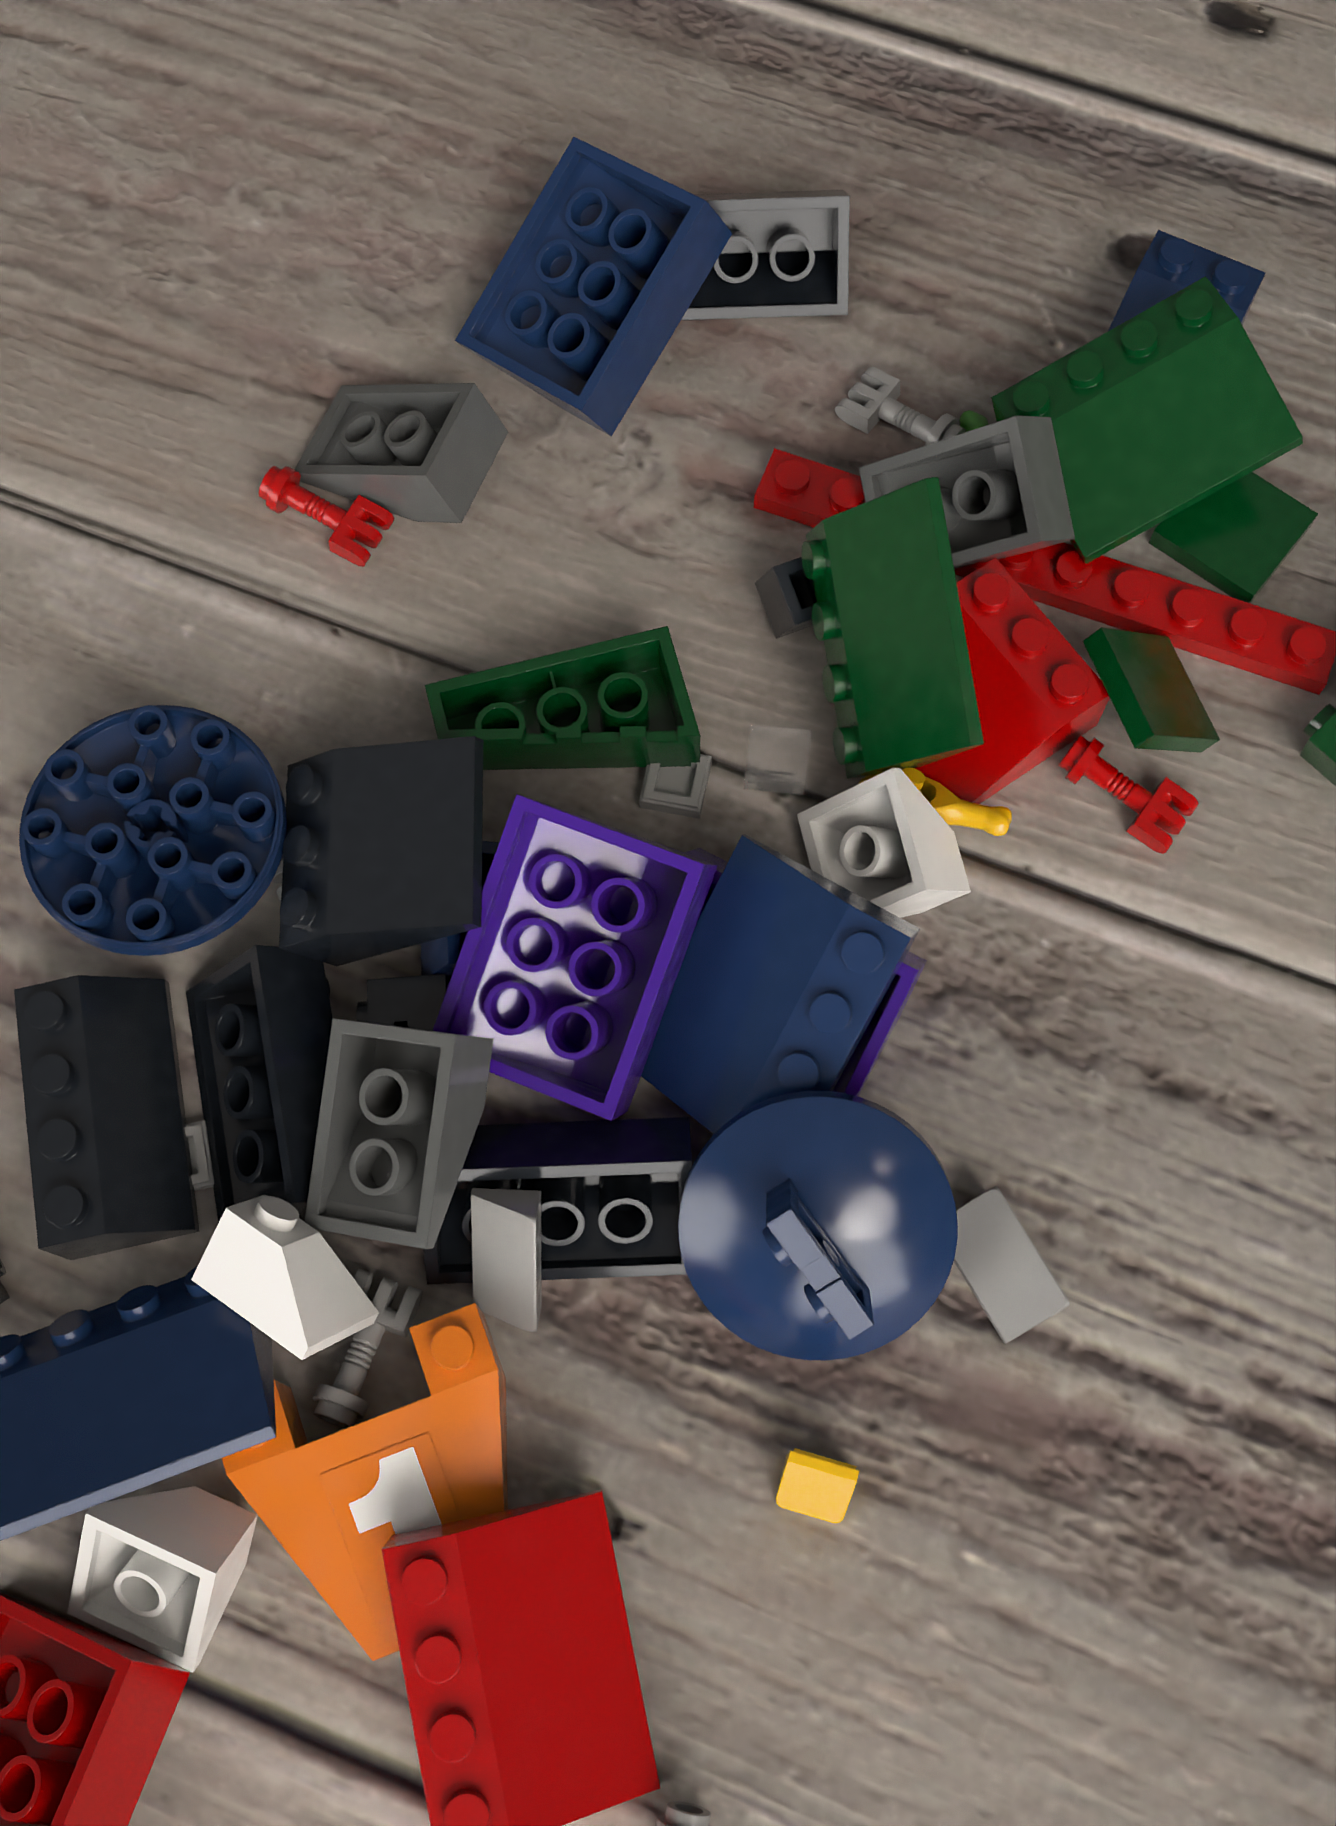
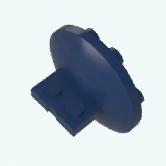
(153, 830)
(817, 1225)

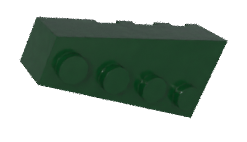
(576, 708)

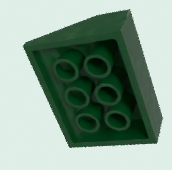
(1155, 416)
(892, 632)

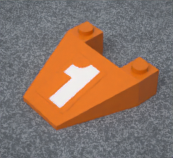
(387, 1476)

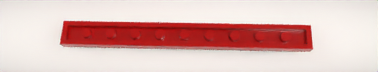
(1099, 590)

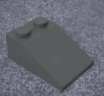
(406, 448)
(996, 487)
(394, 1129)

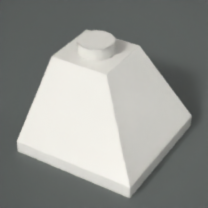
(885, 845)
(282, 1277)
(161, 1569)

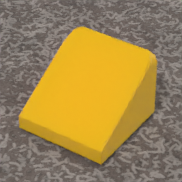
(816, 1485)

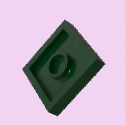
(1236, 535)
(1150, 691)

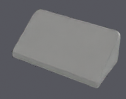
(507, 1255)
(1005, 1267)

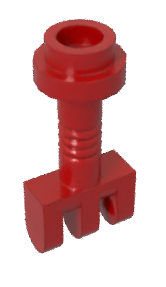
(282, 489)
(1153, 808)

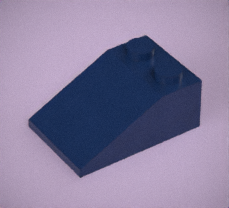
(1175, 264)

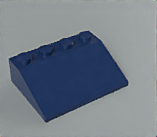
(595, 284)
(772, 987)
(127, 1400)

